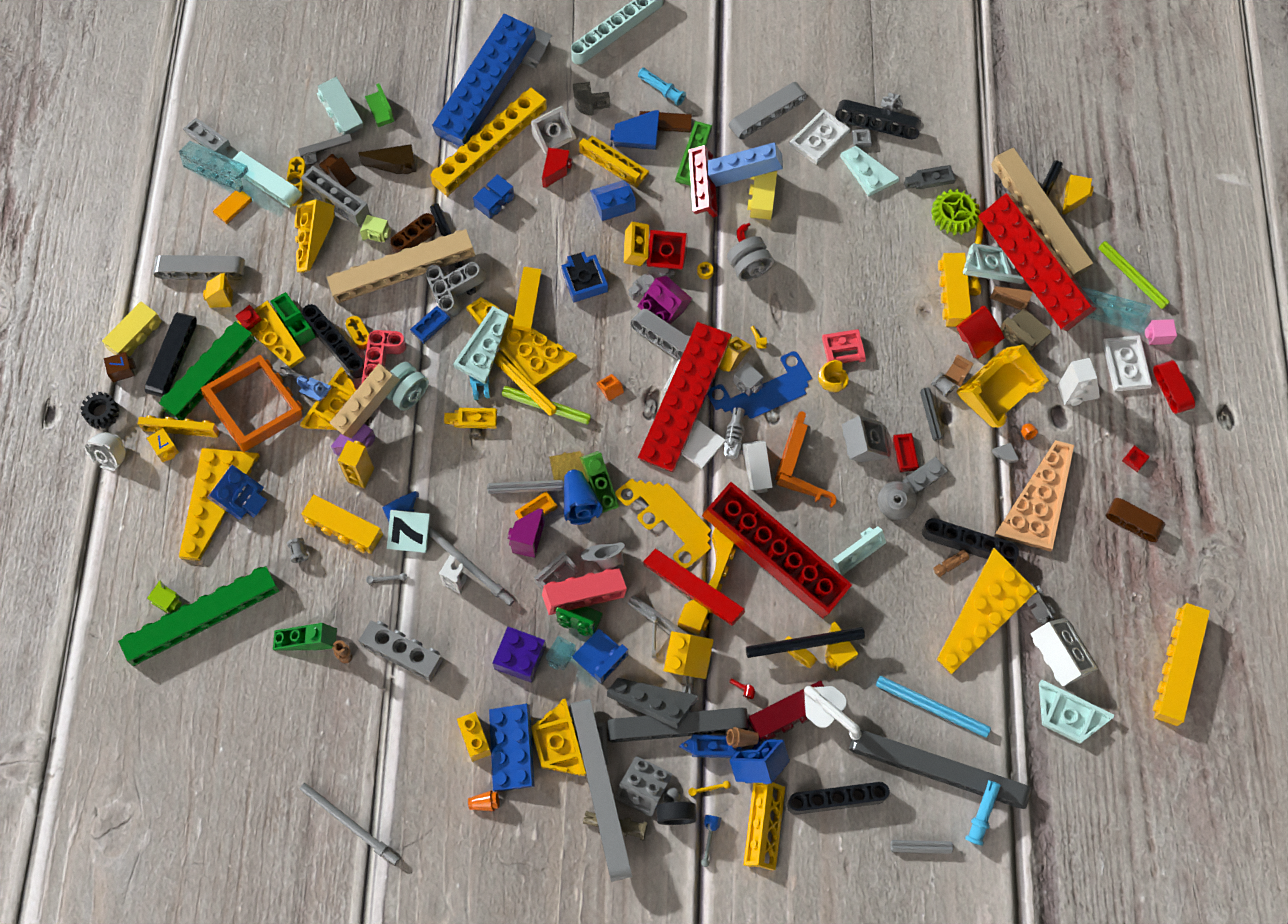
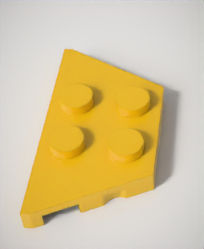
(326, 409)
(557, 742)

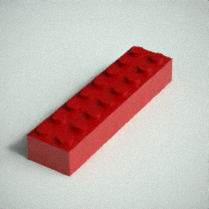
(1037, 262)
(777, 550)

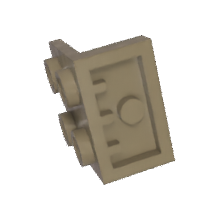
(1024, 330)

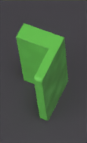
(380, 107)

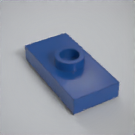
(430, 324)

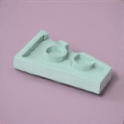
(867, 171)

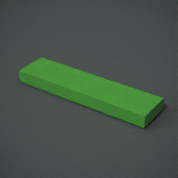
(698, 137)

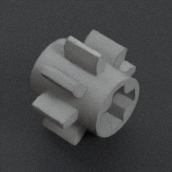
(892, 102)

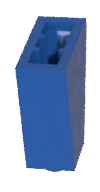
(637, 132)

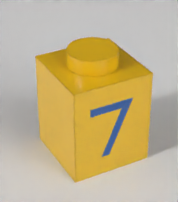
(163, 445)

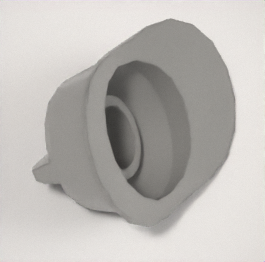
(605, 555)

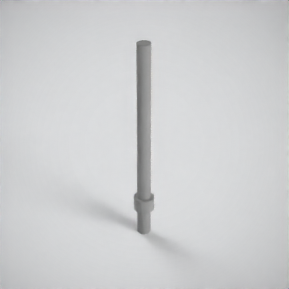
(496, 589)
(379, 847)

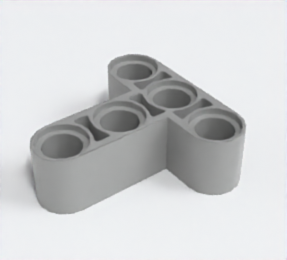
(452, 289)

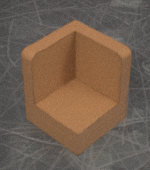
(959, 370)

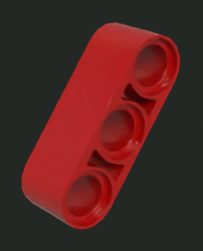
(1174, 387)

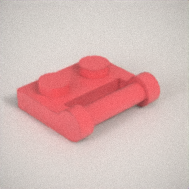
(844, 342)

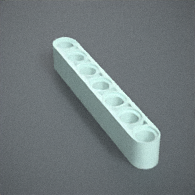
(612, 29)

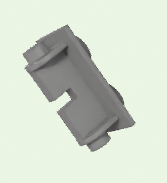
(1042, 610)

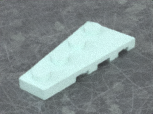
(482, 347)

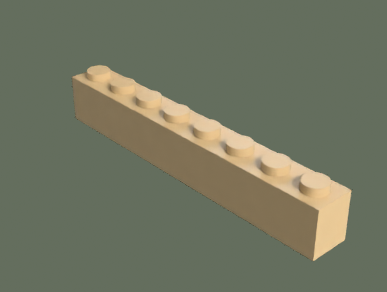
(1038, 207)
(400, 266)

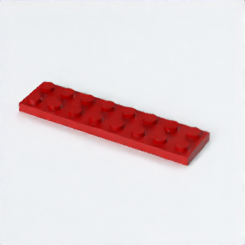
(685, 397)

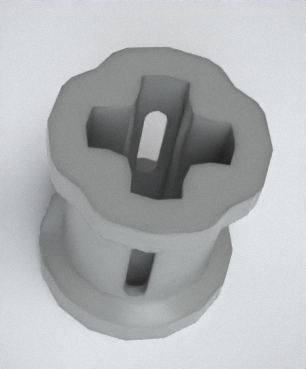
(943, 384)
(297, 550)

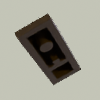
(392, 159)

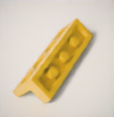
(612, 163)
(760, 824)

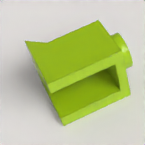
(165, 598)

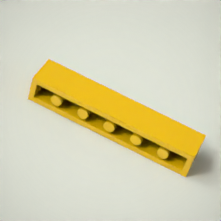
(1181, 664)

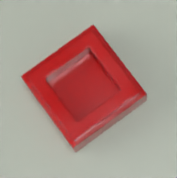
(1135, 458)

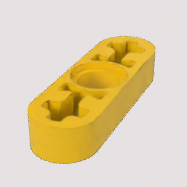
(291, 174)

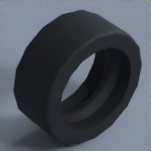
(676, 813)

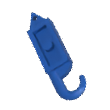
(711, 746)

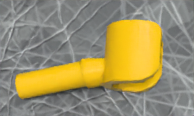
(760, 342)

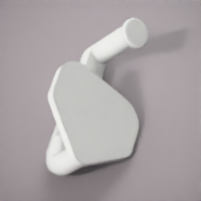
(826, 705)

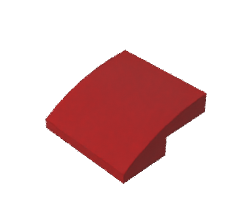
(980, 332)

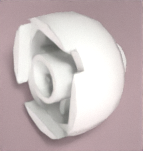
(107, 450)

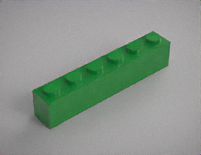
(210, 366)

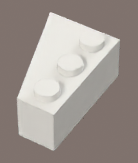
(1079, 383)

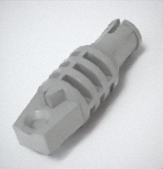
(734, 434)

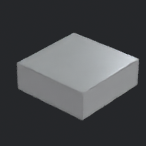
(862, 138)

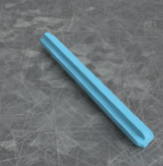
(933, 706)

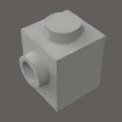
(748, 379)

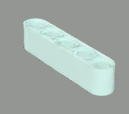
(268, 181)

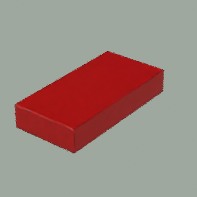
(905, 452)

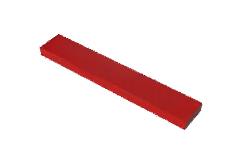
(694, 587)

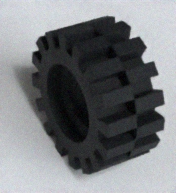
(95, 401)

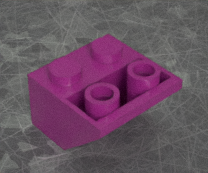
(665, 299)

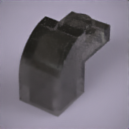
(586, 102)

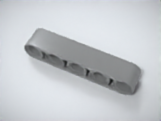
(767, 110)
(198, 267)
(660, 333)

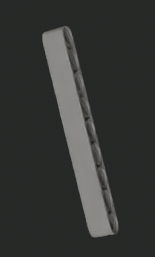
(601, 791)

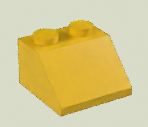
(688, 655)

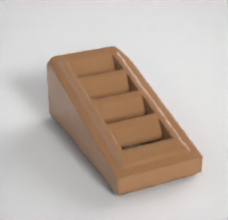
(1012, 297)

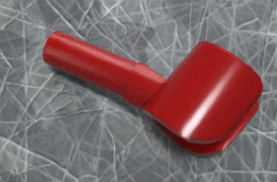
(749, 690)

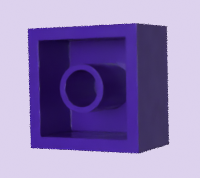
(519, 654)

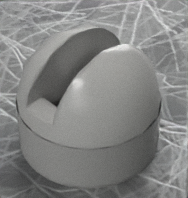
(671, 795)

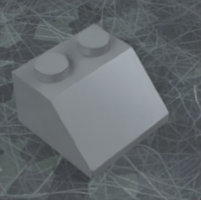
(865, 439)

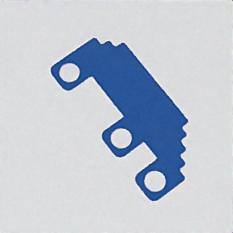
(771, 395)

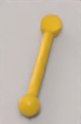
(692, 791)

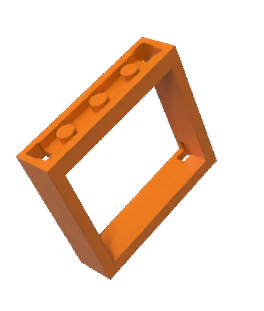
(265, 431)

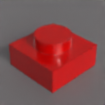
(248, 317)

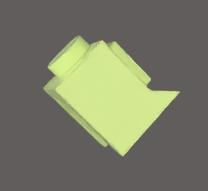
(375, 229)

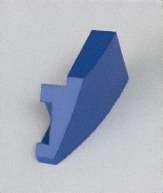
(403, 503)

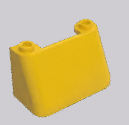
(1002, 384)

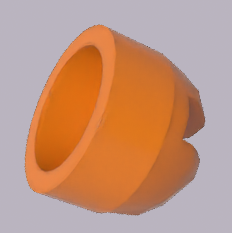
(1029, 431)

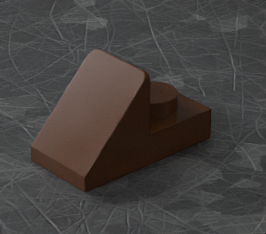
(338, 170)

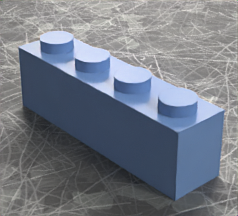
(745, 164)

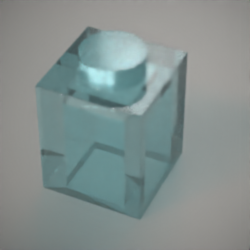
(560, 653)

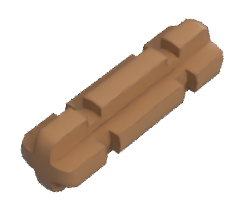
(951, 563)

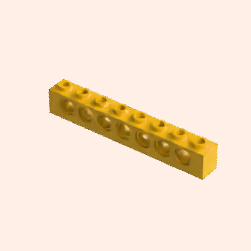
(524, 110)

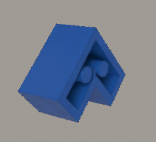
(760, 764)

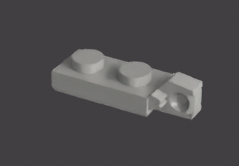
(643, 283)
(925, 475)

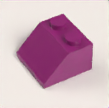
(526, 533)

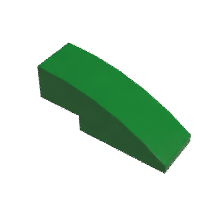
(292, 319)

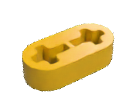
(355, 333)
(803, 656)

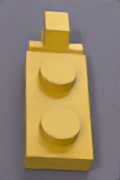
(472, 418)

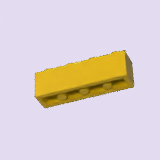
(955, 288)
(342, 524)

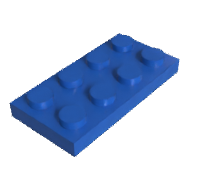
(511, 747)

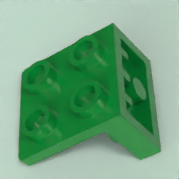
(583, 619)

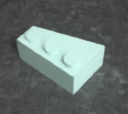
(339, 107)

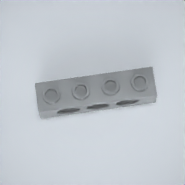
(333, 193)
(371, 640)

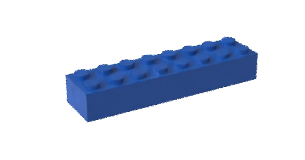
(484, 80)

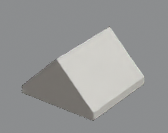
(552, 129)

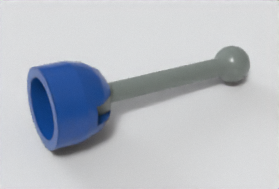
(711, 823)

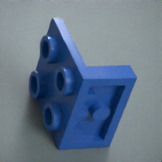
(600, 656)

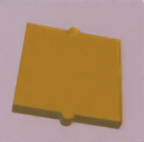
(565, 462)

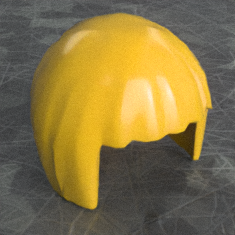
(833, 377)

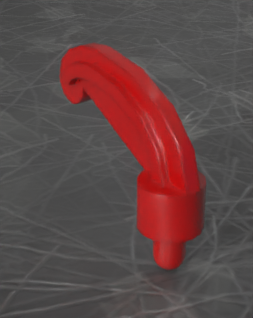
(740, 231)

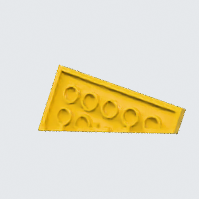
(526, 350)
(203, 514)

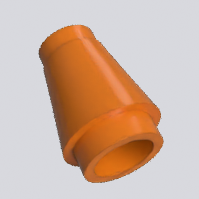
(484, 802)

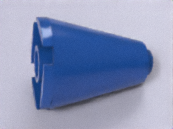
(579, 499)

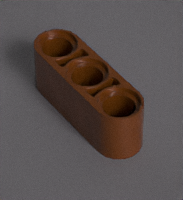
(416, 227)
(1135, 520)

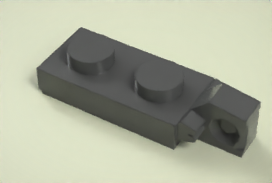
(930, 178)

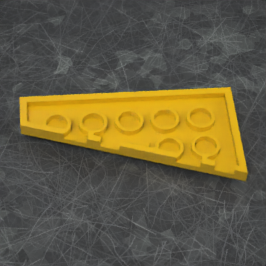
(989, 605)

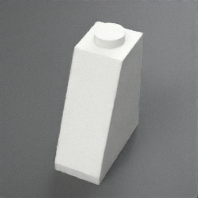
(757, 465)

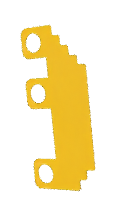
(675, 512)

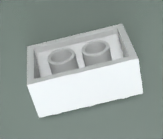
(1063, 651)

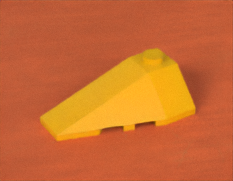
(313, 224)

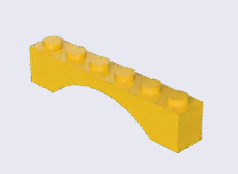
(694, 614)

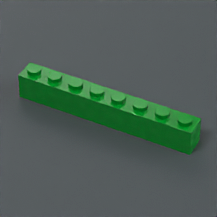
(198, 616)

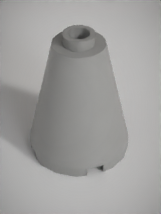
(897, 510)

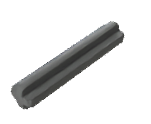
(931, 413)

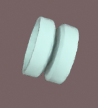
(409, 388)

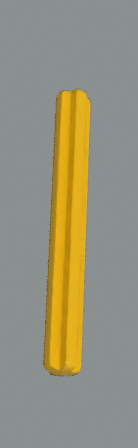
(525, 384)

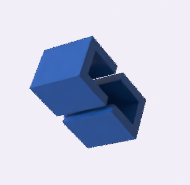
(491, 200)

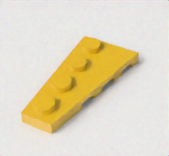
(275, 336)

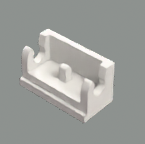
(450, 575)

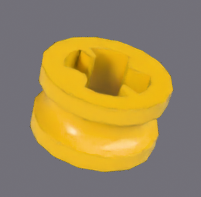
(705, 265)

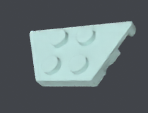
(991, 264)
(1069, 713)

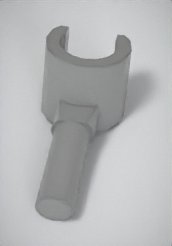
(288, 373)

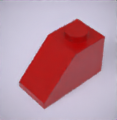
(556, 166)

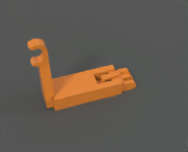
(789, 460)

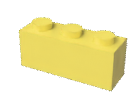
(762, 195)
(132, 330)

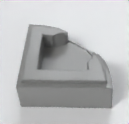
(1006, 452)

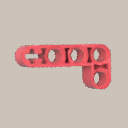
(381, 349)

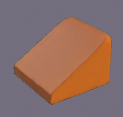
(610, 387)

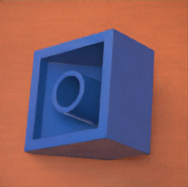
(614, 200)

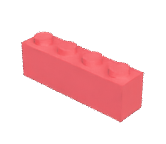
(584, 590)

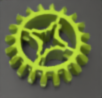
(965, 217)

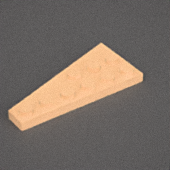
(1037, 510)

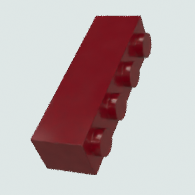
(780, 715)

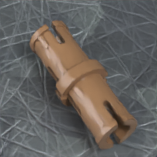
(342, 651)

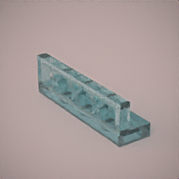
(213, 163)
(1113, 304)

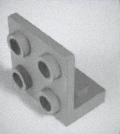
(643, 786)

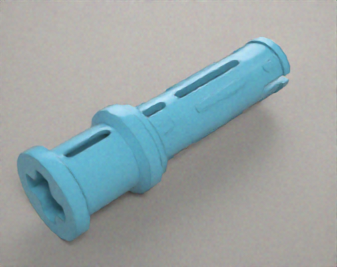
(668, 89)
(980, 822)

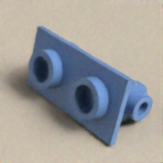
(313, 388)

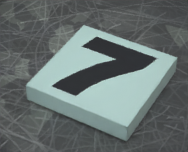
(408, 531)

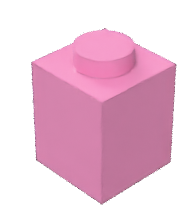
(1161, 332)

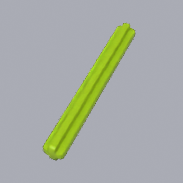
(1134, 275)
(562, 410)

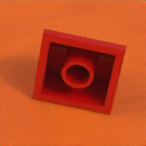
(667, 249)

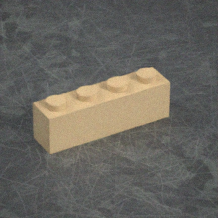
(364, 401)

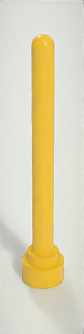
(974, 284)

